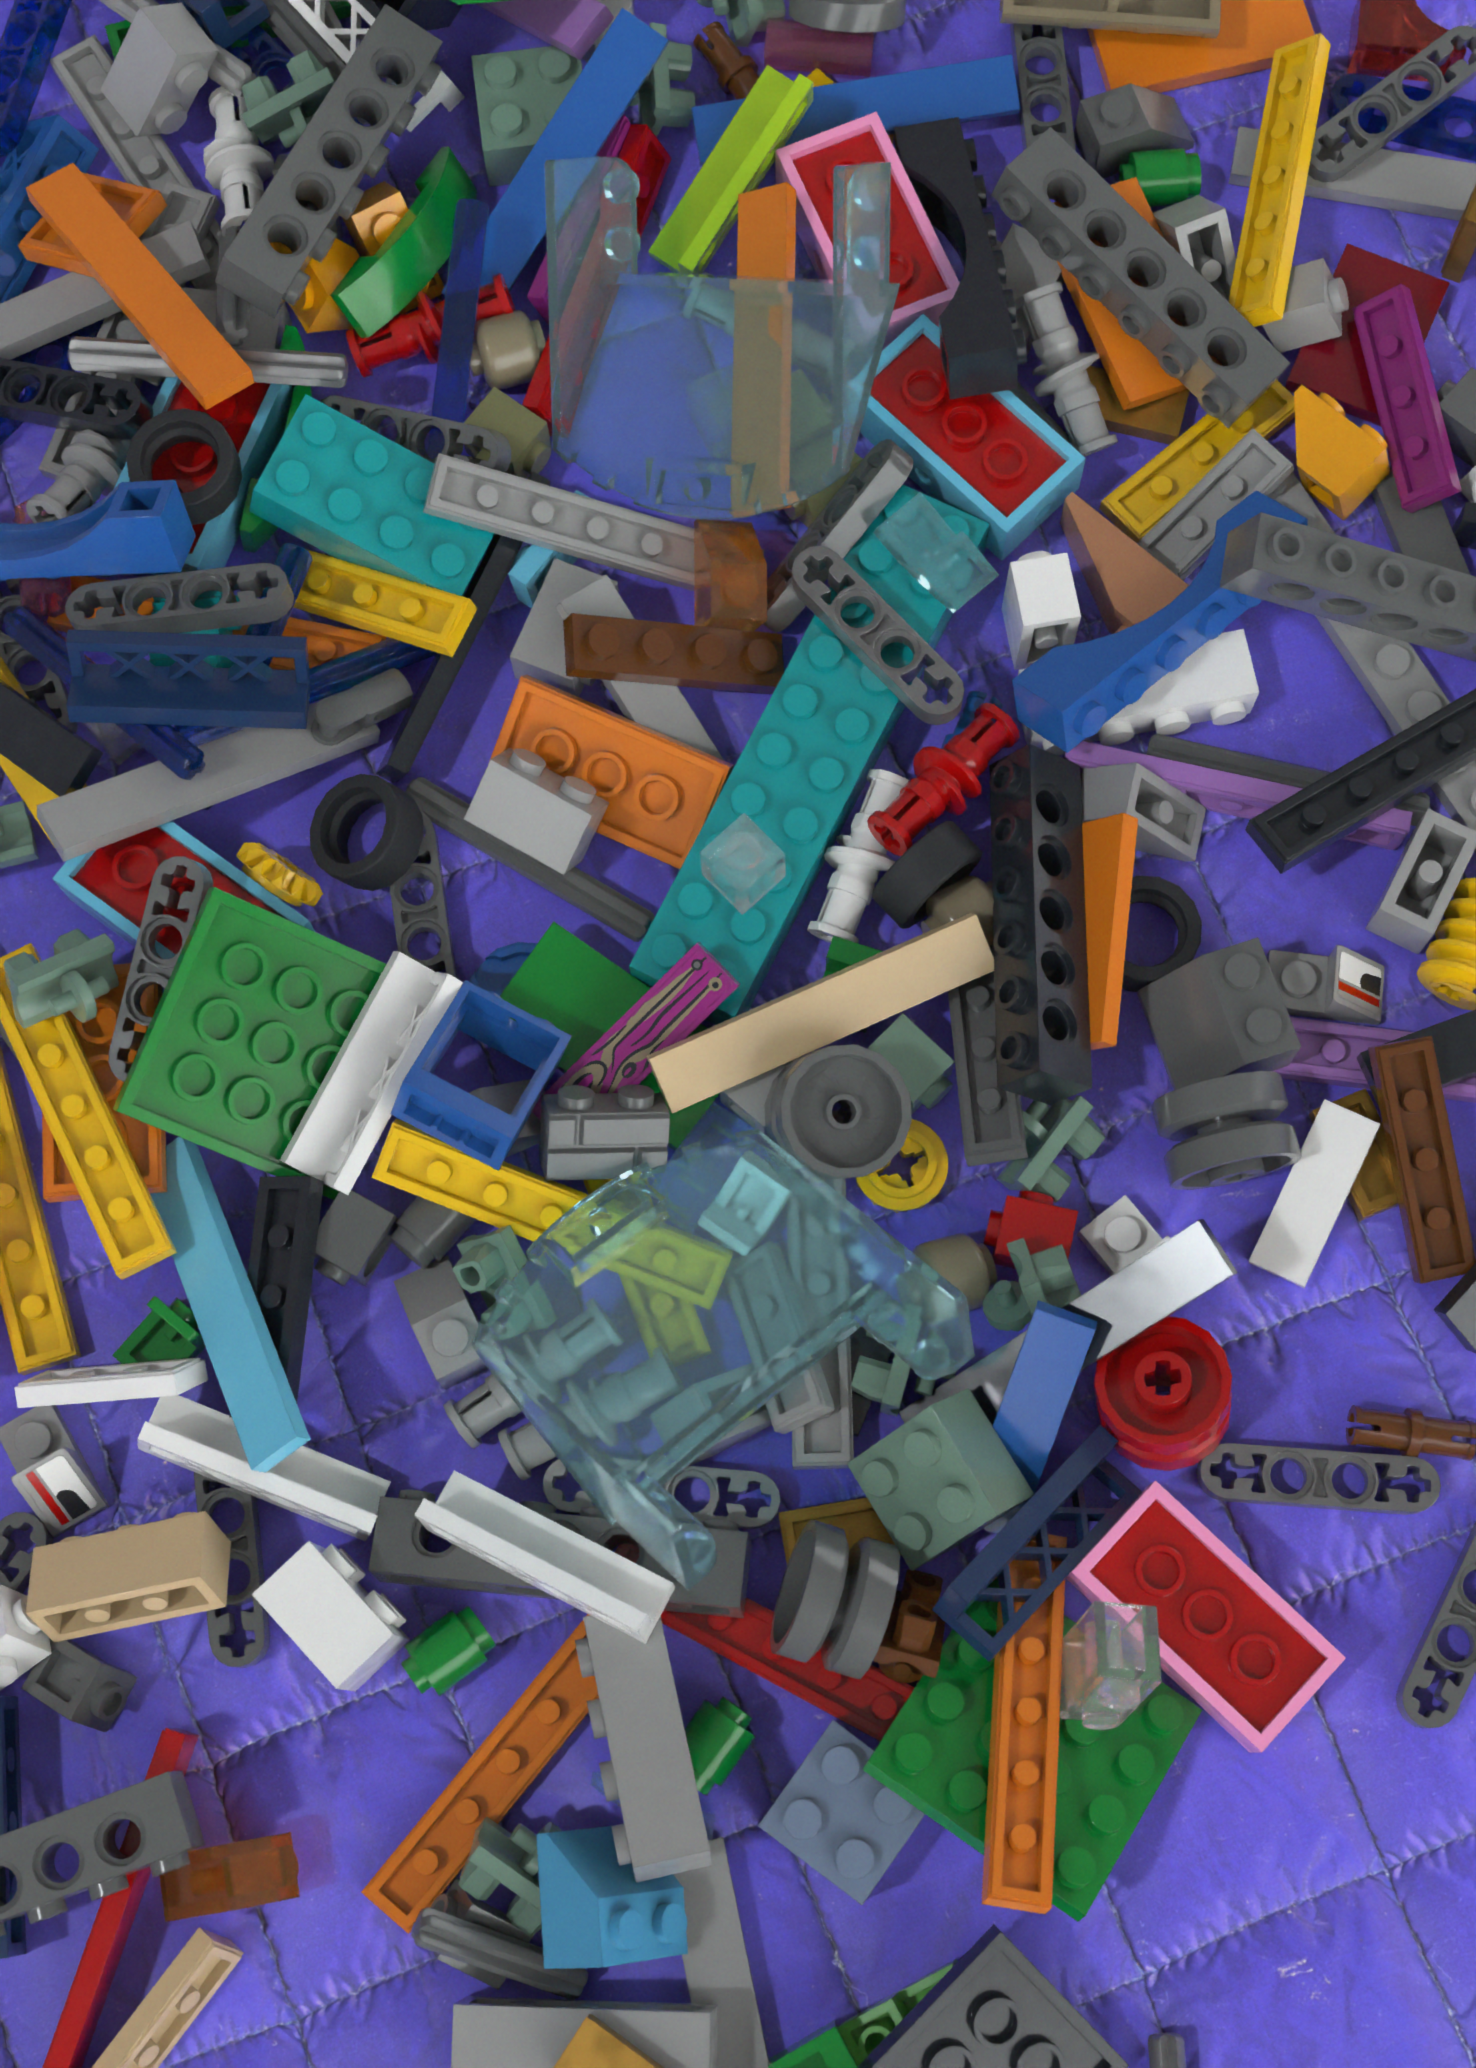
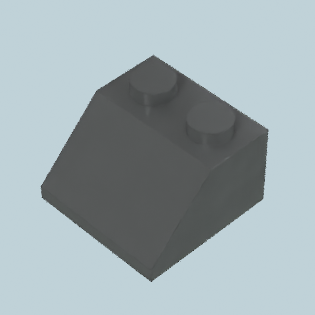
(1220, 1016)

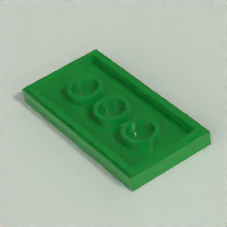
(585, 998)

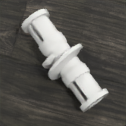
(235, 160)
(856, 863)

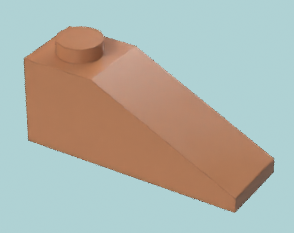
(1118, 571)

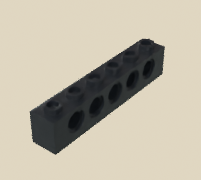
(1039, 926)

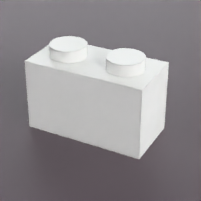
(1039, 606)

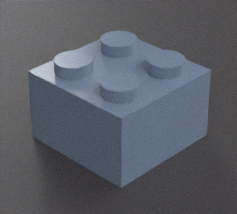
(841, 1815)

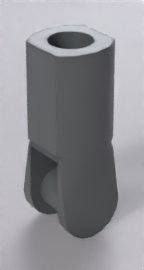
(360, 707)

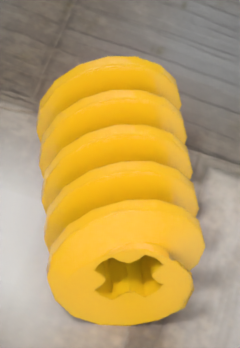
(1452, 956)

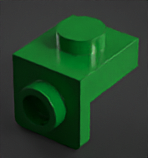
(163, 1335)

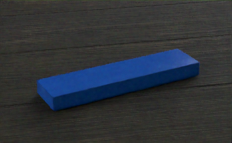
(1040, 1390)

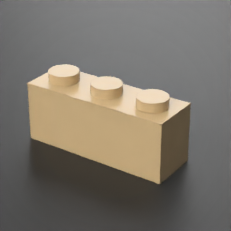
(129, 1576)

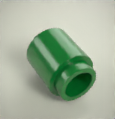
(1164, 175)
(447, 1651)
(717, 1741)

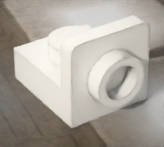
(1120, 1236)

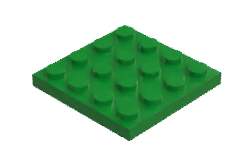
(246, 1032)
(1105, 1777)

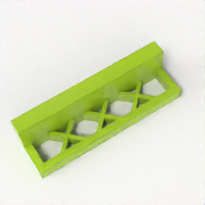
(731, 169)

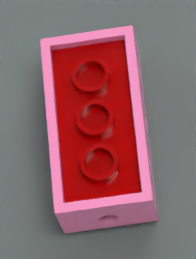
(915, 250)
(1218, 1622)

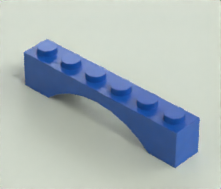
(130, 531)
(1087, 683)

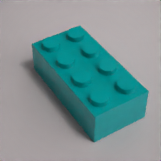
(363, 501)

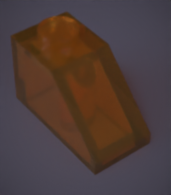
(729, 575)
(232, 1878)

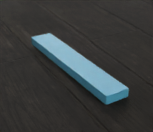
(228, 1312)

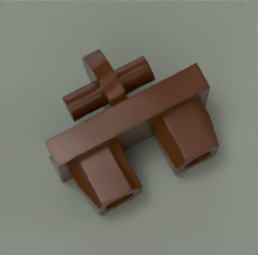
(913, 1631)

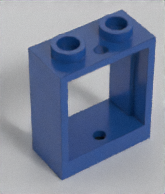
(456, 1114)

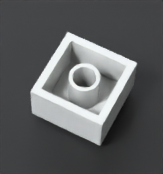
(332, 1615)

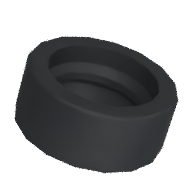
(187, 426)
(338, 814)
(926, 867)
(1188, 922)

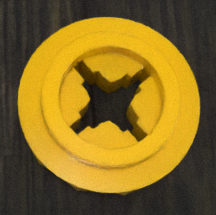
(279, 875)
(926, 1175)

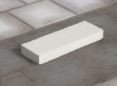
(1314, 1193)
(111, 1382)

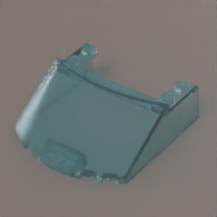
(708, 384)
(686, 1308)

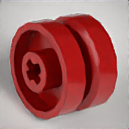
(1170, 1428)

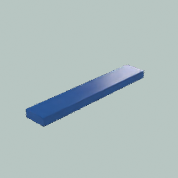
(959, 90)
(574, 131)

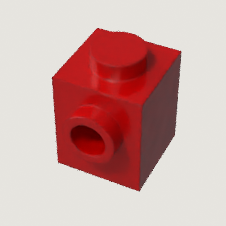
(1031, 1218)

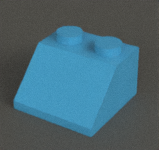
(597, 1910)

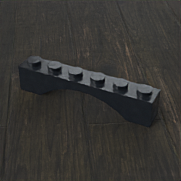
(976, 327)

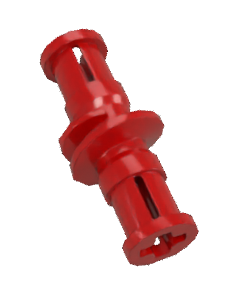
(421, 329)
(943, 779)

